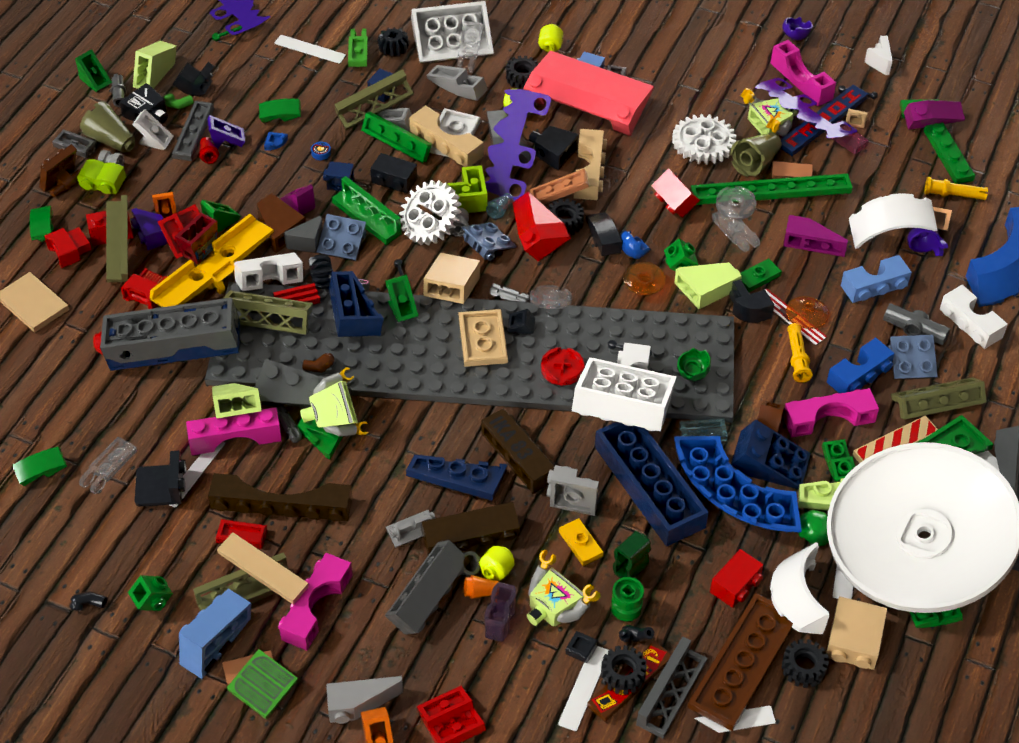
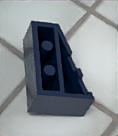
(351, 307)

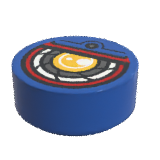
(320, 150)

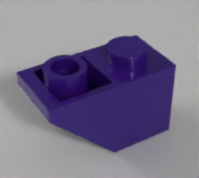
(148, 228)

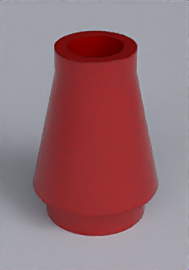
(208, 151)

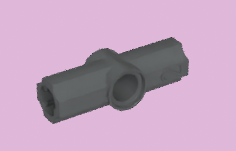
(916, 323)

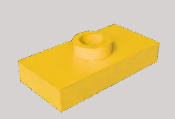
(580, 542)

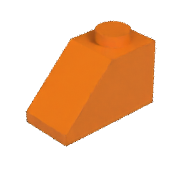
(164, 204)
(377, 726)

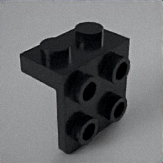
(161, 483)

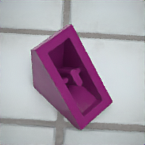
(301, 199)

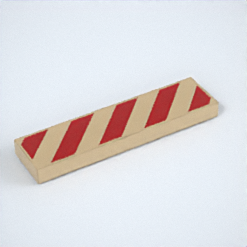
(906, 434)

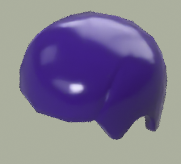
(796, 28)

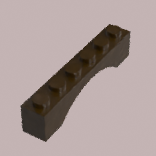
(325, 502)

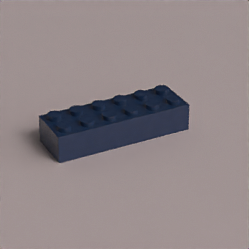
(651, 481)

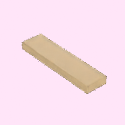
(262, 568)

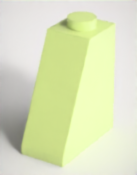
(153, 63)
(706, 282)
(235, 400)

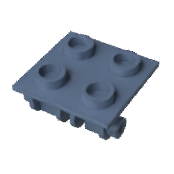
(341, 237)
(486, 239)
(913, 356)

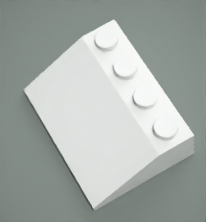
(439, 30)
(623, 394)

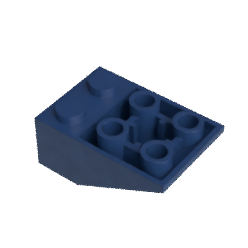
(770, 456)

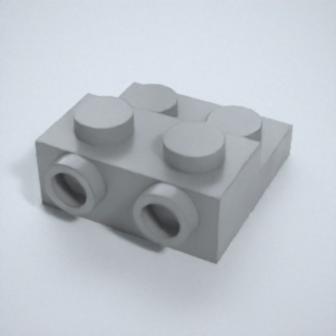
(572, 492)

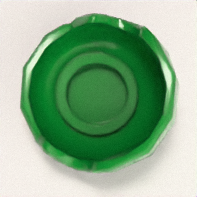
(694, 364)
(814, 527)

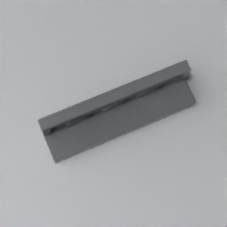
(664, 682)

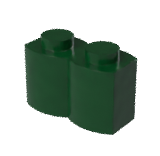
(632, 555)

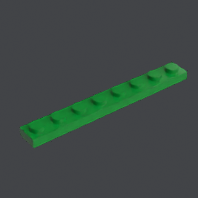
(779, 188)

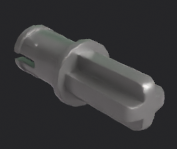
(117, 89)

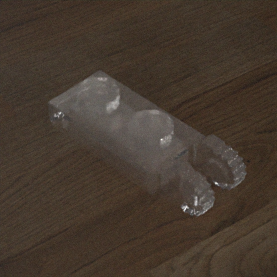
(469, 44)
(736, 231)
(107, 464)

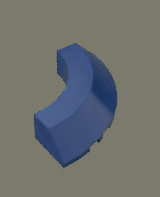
(997, 274)
(732, 490)

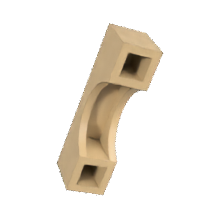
(462, 148)
(590, 148)

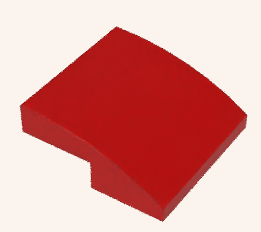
(174, 224)
(451, 717)

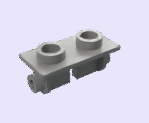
(409, 528)

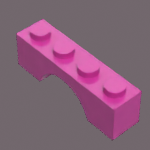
(788, 61)
(855, 406)
(208, 433)
(328, 577)

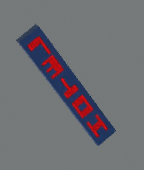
(831, 112)

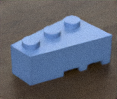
(211, 630)

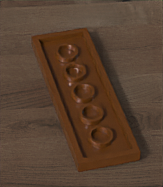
(741, 663)

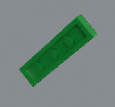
(396, 137)
(949, 153)

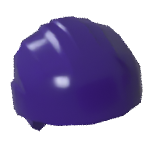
(926, 240)

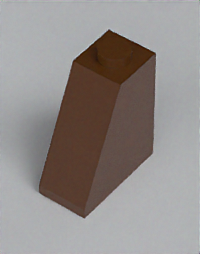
(279, 217)

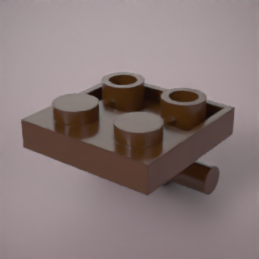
(58, 171)

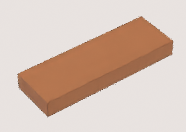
(561, 187)

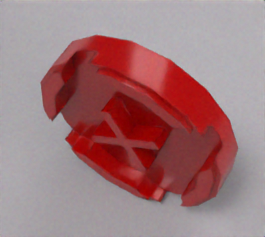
(562, 366)

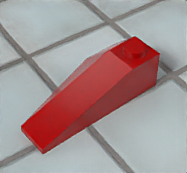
(538, 227)

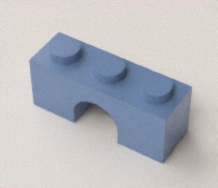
(861, 285)

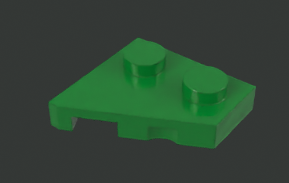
(323, 441)

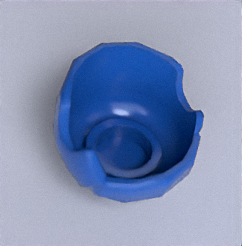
(633, 246)

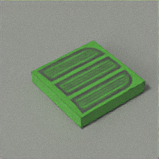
(262, 684)

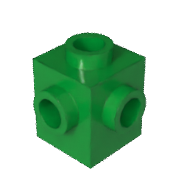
(680, 255)
(150, 593)

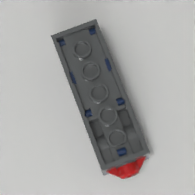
(169, 334)

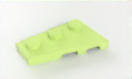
(817, 494)

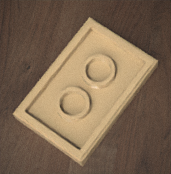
(32, 302)
(482, 337)

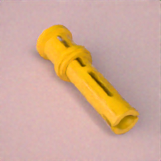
(946, 188)
(800, 359)

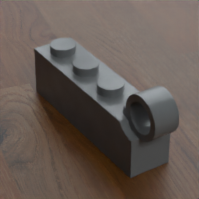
(429, 585)

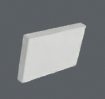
(456, 123)

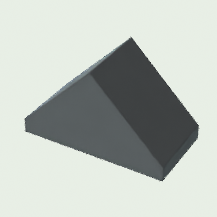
(305, 236)

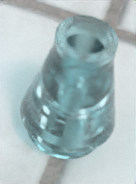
(497, 207)

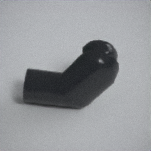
(78, 600)
(635, 633)

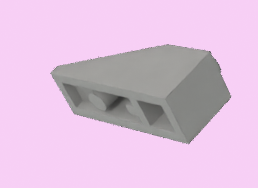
(352, 697)

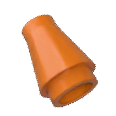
(478, 587)

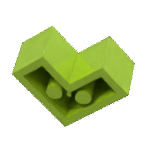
(471, 189)

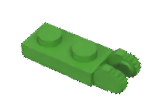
(358, 49)

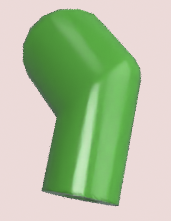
(171, 102)

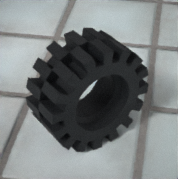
(519, 65)
(569, 209)
(628, 658)
(801, 675)

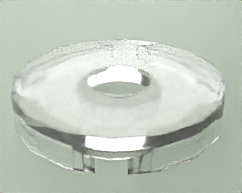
(736, 211)
(550, 297)

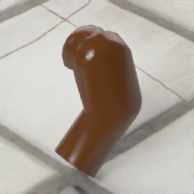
(319, 365)

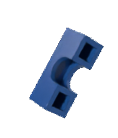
(874, 360)

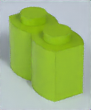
(101, 176)

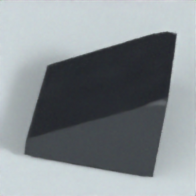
(521, 322)

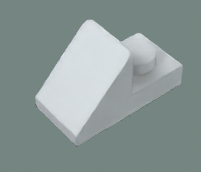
(880, 56)
(154, 133)

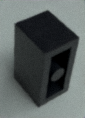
(393, 173)

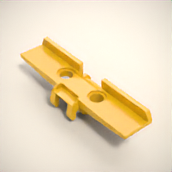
(191, 280)

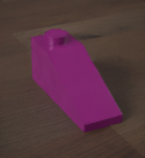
(932, 112)
(811, 236)

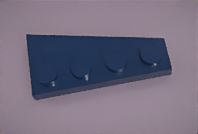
(468, 478)

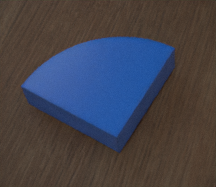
(275, 140)

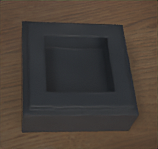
(581, 647)

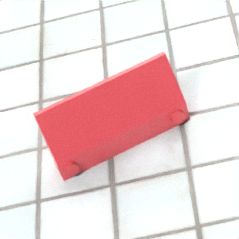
(590, 90)

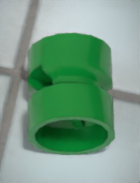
(627, 599)

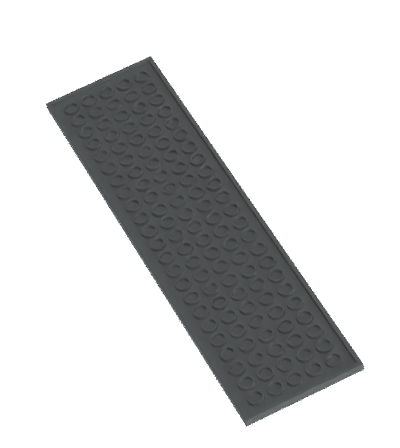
(426, 361)

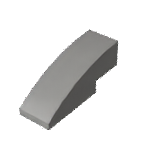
(458, 81)

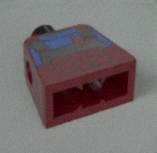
(197, 238)

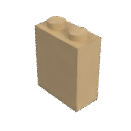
(451, 278)
(856, 633)

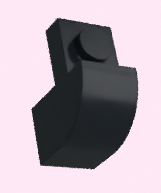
(194, 81)
(750, 307)

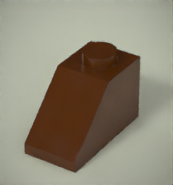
(771, 415)

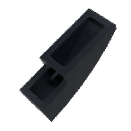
(604, 233)

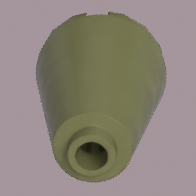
(106, 127)
(754, 153)

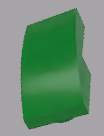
(280, 108)
(41, 222)
(838, 458)
(41, 463)
(926, 620)

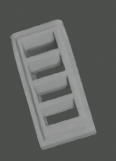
(397, 116)

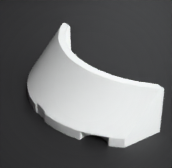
(889, 214)
(792, 595)

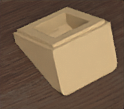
(856, 118)

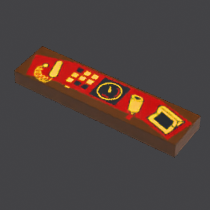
(607, 702)

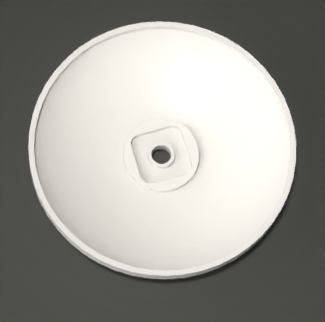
(933, 490)

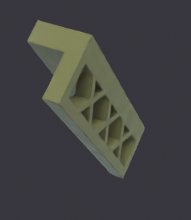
(370, 93)
(117, 240)
(271, 305)
(940, 397)
(243, 585)

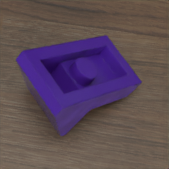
(222, 130)

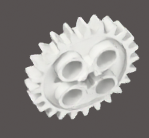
(703, 139)
(438, 199)

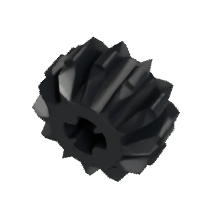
(393, 42)
(320, 271)

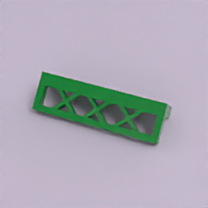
(364, 207)

